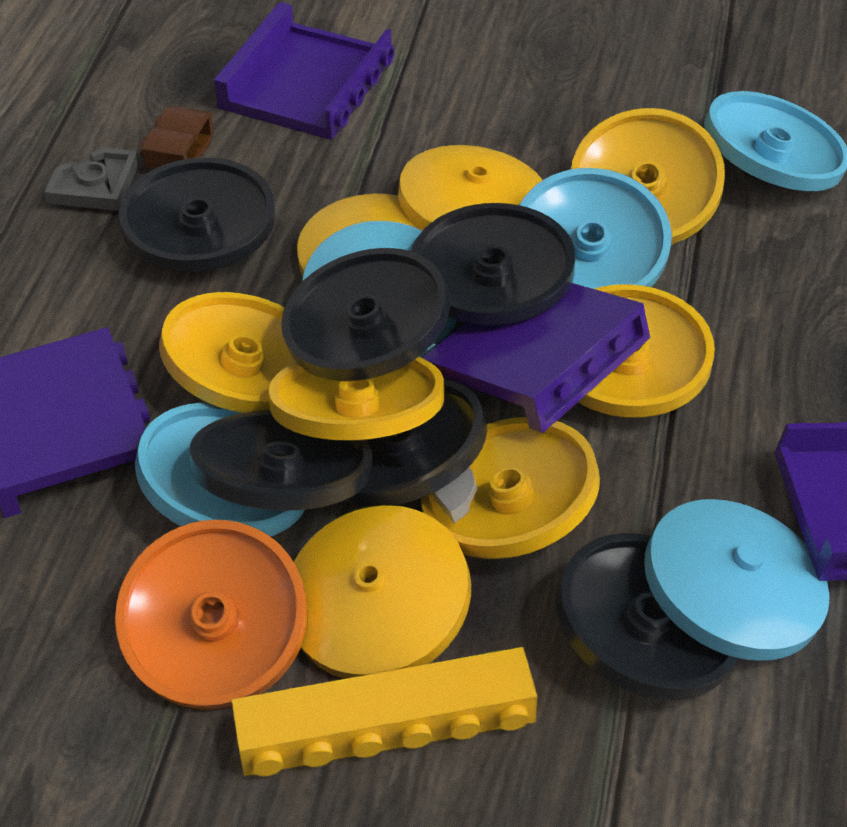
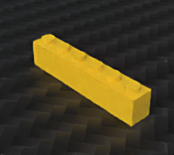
(384, 711)

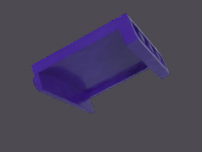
(301, 75)
(547, 358)
(65, 414)
(815, 477)

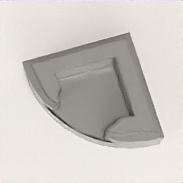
(457, 495)

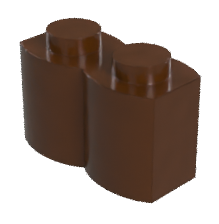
(177, 136)

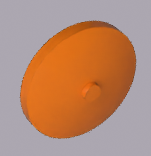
(211, 614)

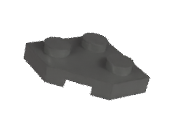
(95, 182)

